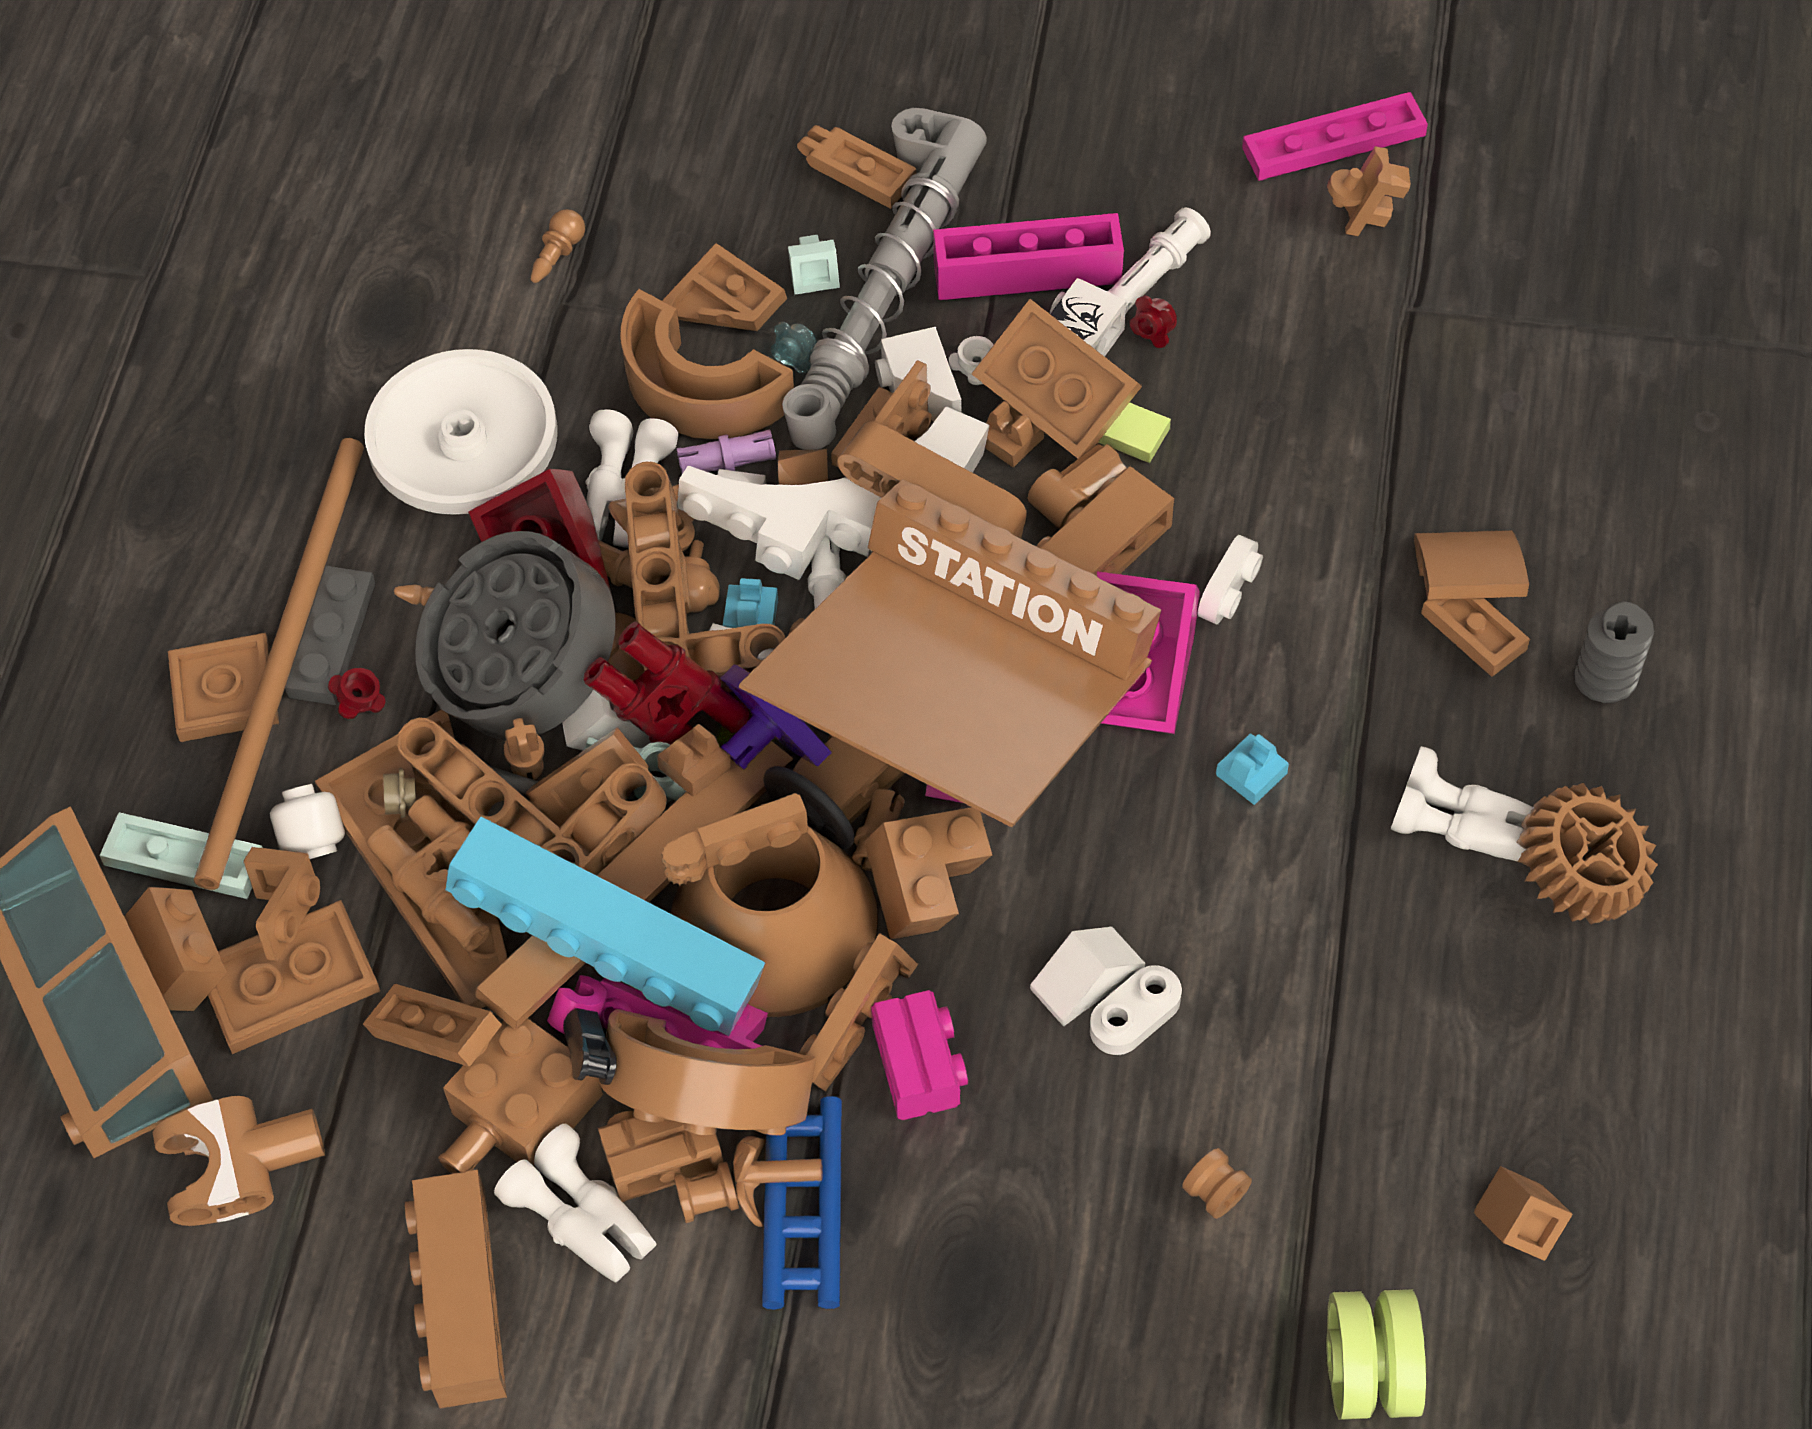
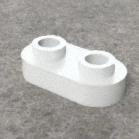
(1222, 591)
(1138, 1007)

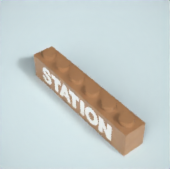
(1014, 579)

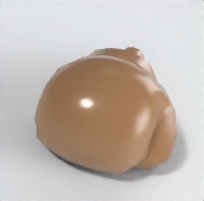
(702, 583)

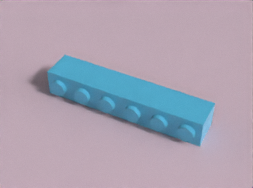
(603, 926)

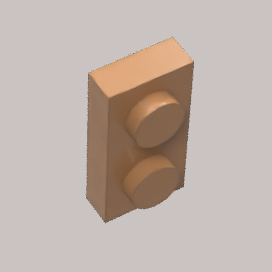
(1478, 631)

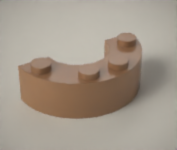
(693, 396)
(705, 1084)

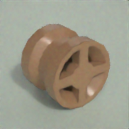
(1217, 1183)

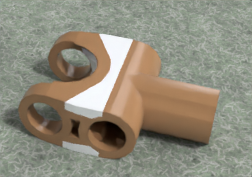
(238, 1156)

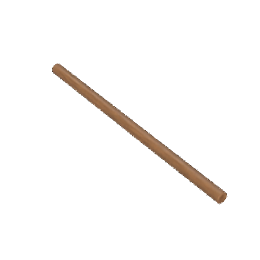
(278, 667)

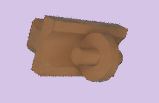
(1365, 190)

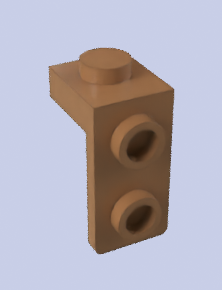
(290, 887)

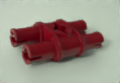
(666, 692)

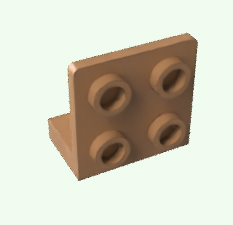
(901, 411)

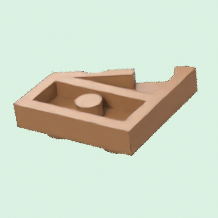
(725, 293)

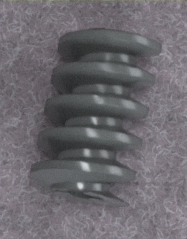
(1614, 652)

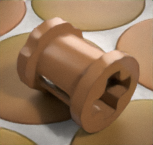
(706, 1192)

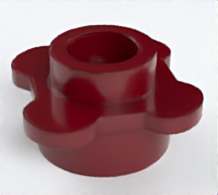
(1153, 320)
(357, 680)

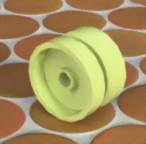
(1376, 1354)

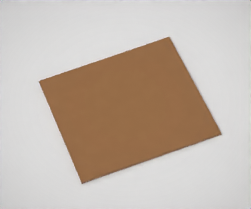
(939, 688)

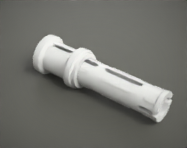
(1165, 252)

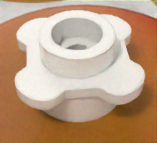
(970, 350)

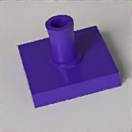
(765, 725)

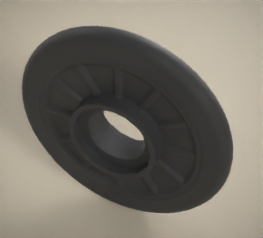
(821, 810)

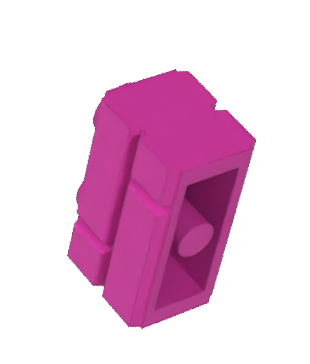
(917, 1055)

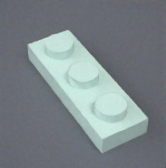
(171, 853)

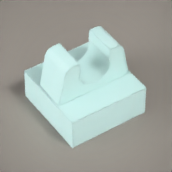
(813, 265)

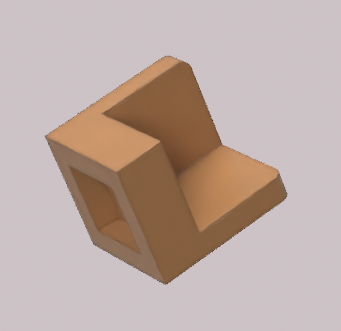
(1522, 1213)

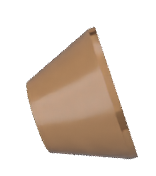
(804, 946)

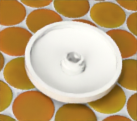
(460, 430)

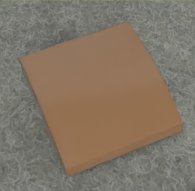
(1471, 565)

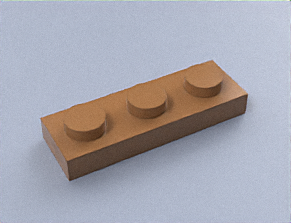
(432, 1024)

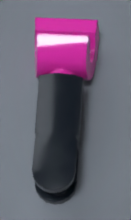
(578, 1017)

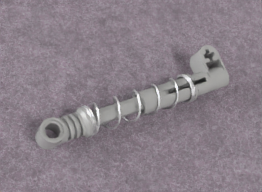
(944, 154)

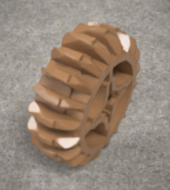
(1614, 869)

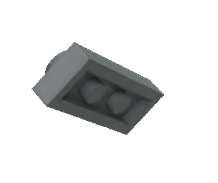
(330, 633)

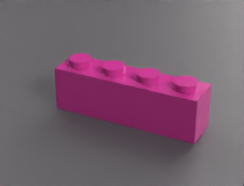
(1027, 256)

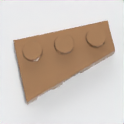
(842, 1033)

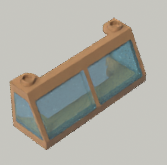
(90, 991)

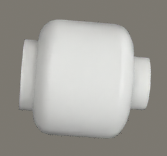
(307, 822)

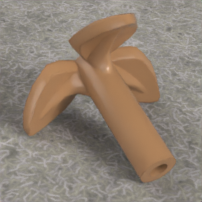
(751, 1173)

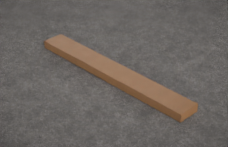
(538, 972)

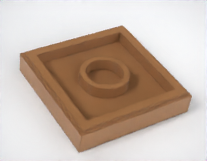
(216, 685)

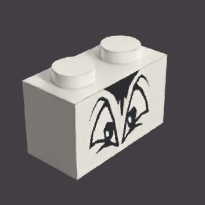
(1091, 314)

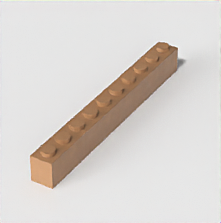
(1099, 537)

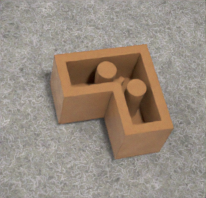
(914, 864)

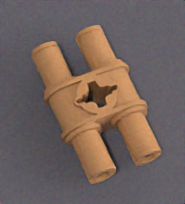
(425, 872)

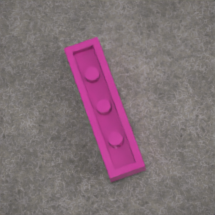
(1334, 136)

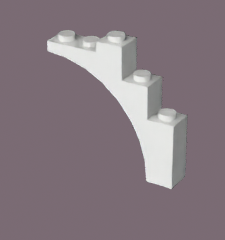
(794, 518)

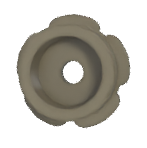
(398, 793)

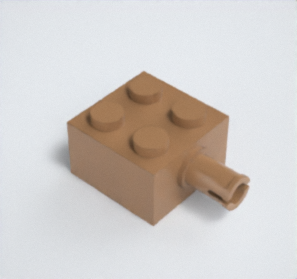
(515, 1096)

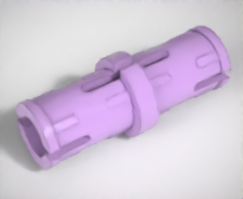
(728, 452)

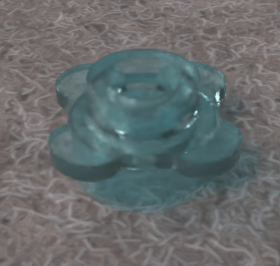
(793, 345)

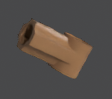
(1060, 493)

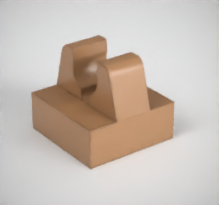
(1011, 434)
(694, 760)

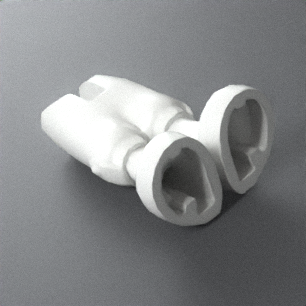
(614, 435)
(1481, 817)
(597, 1211)

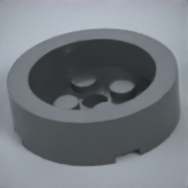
(539, 664)

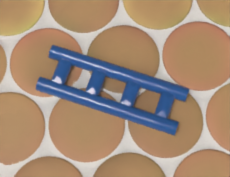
(824, 1227)

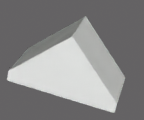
(1084, 972)

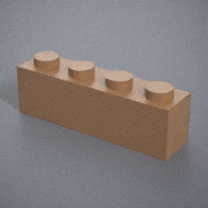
(457, 1290)

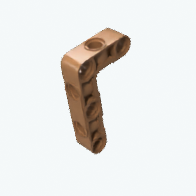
(664, 607)
(589, 836)

